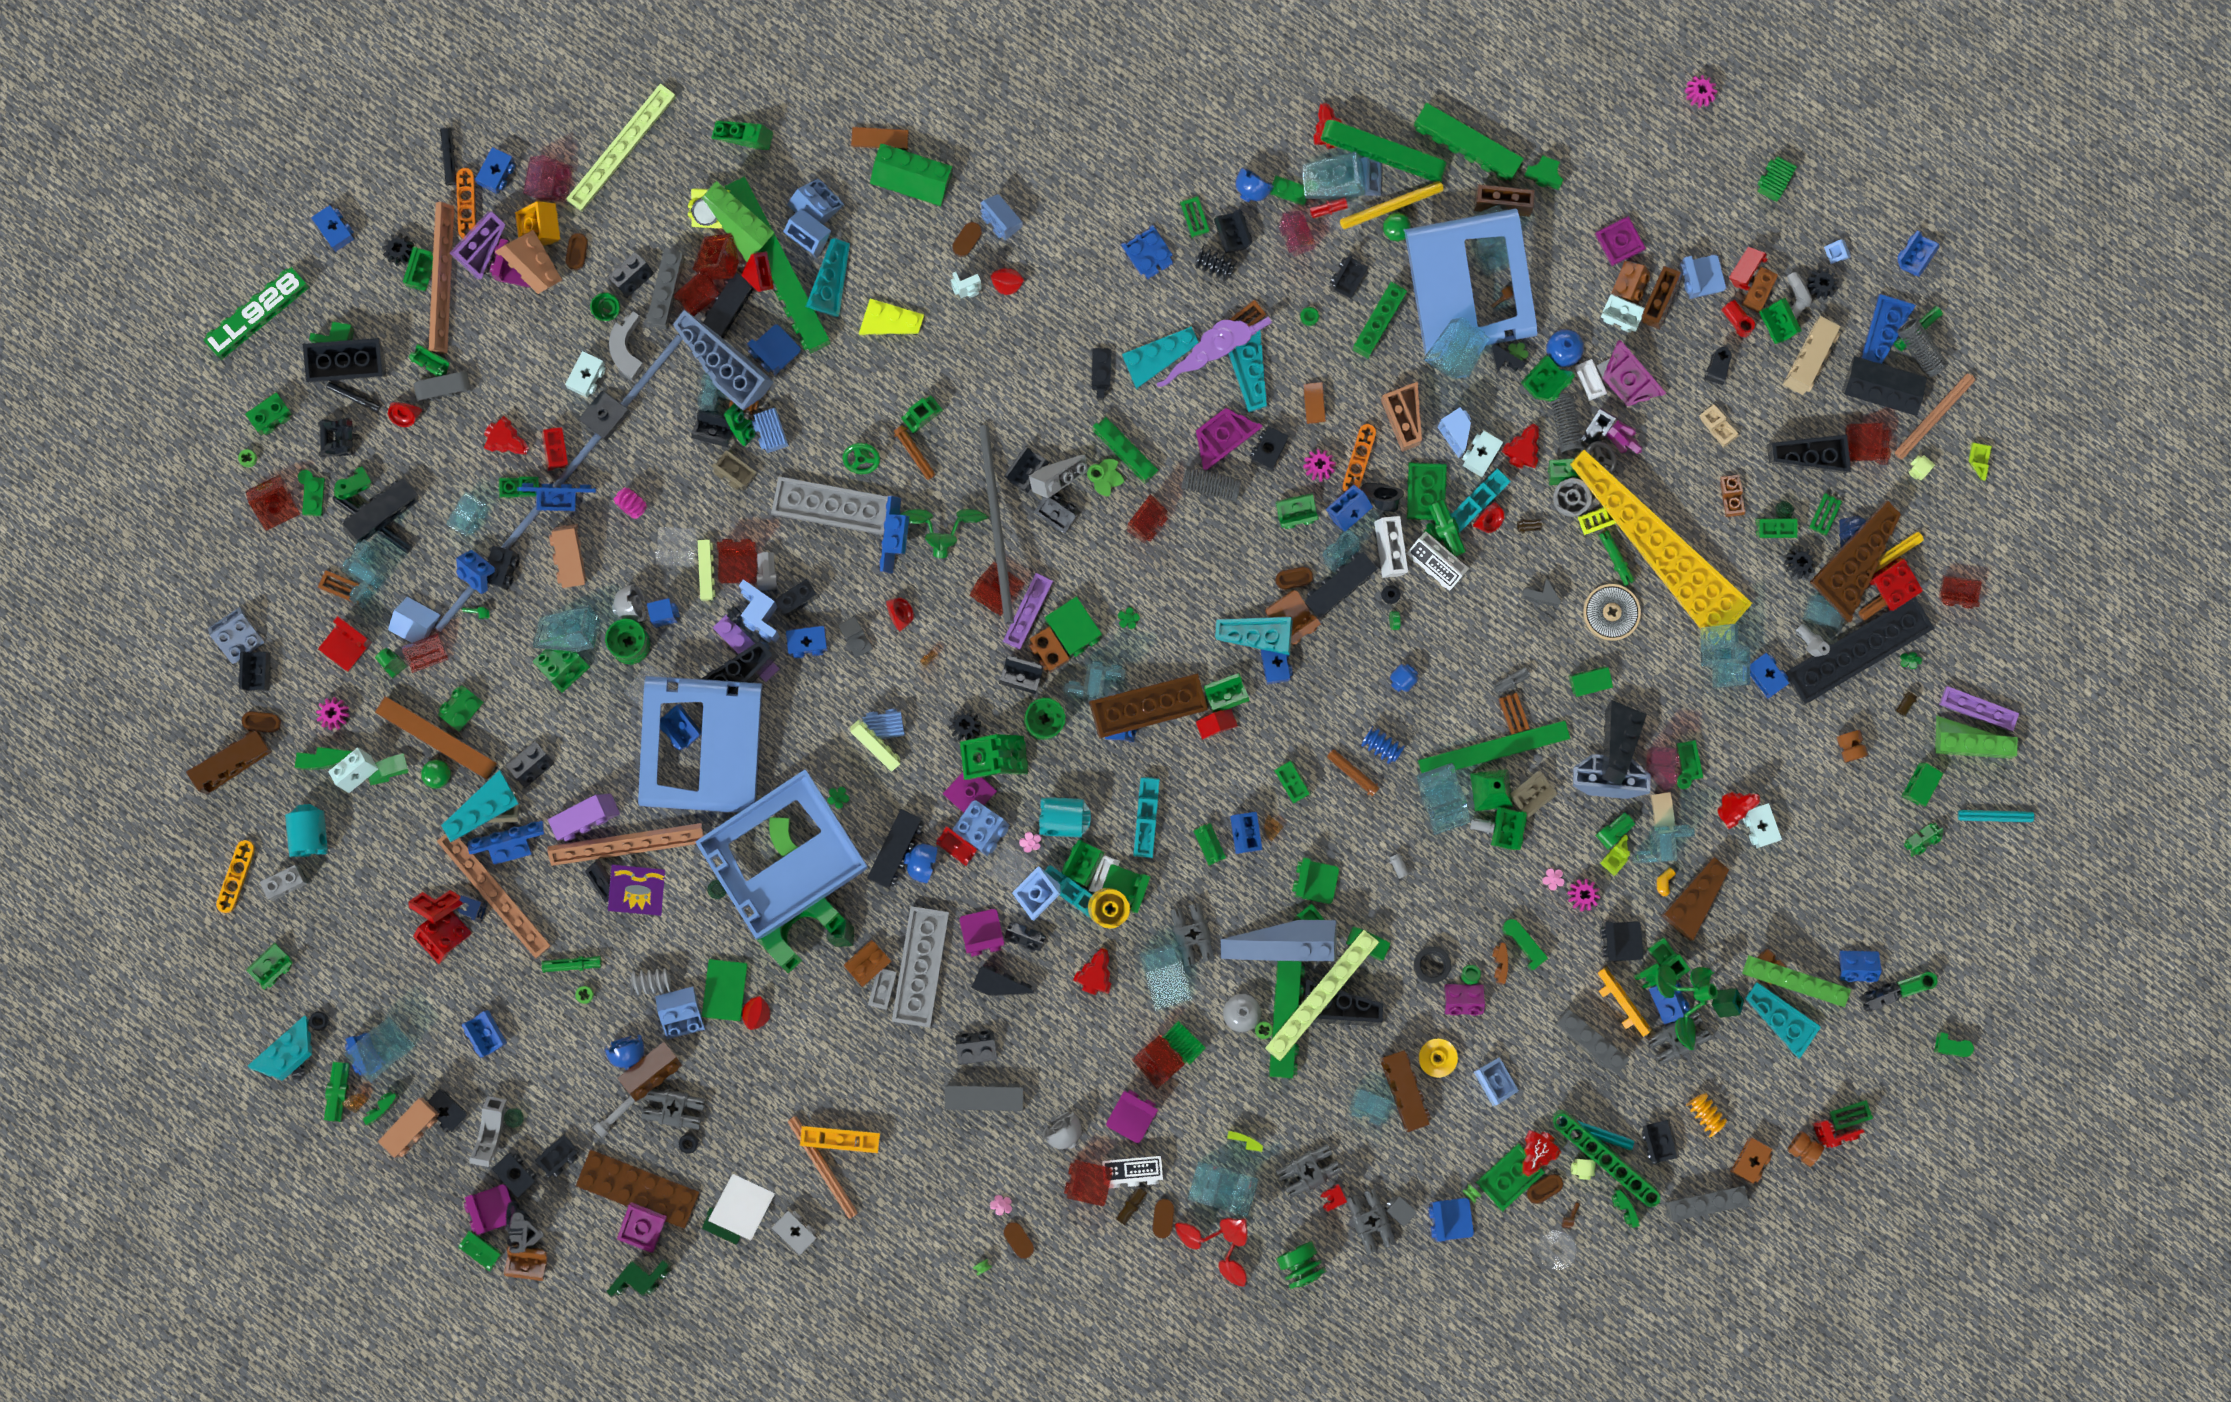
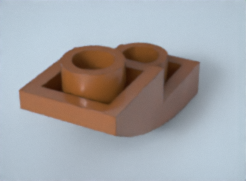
(1314, 403)
(1732, 495)
(1501, 957)

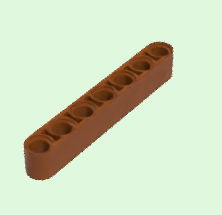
(436, 737)

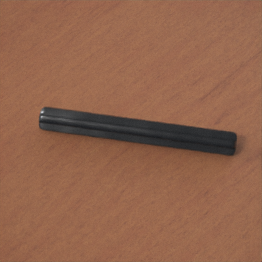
(385, 532)

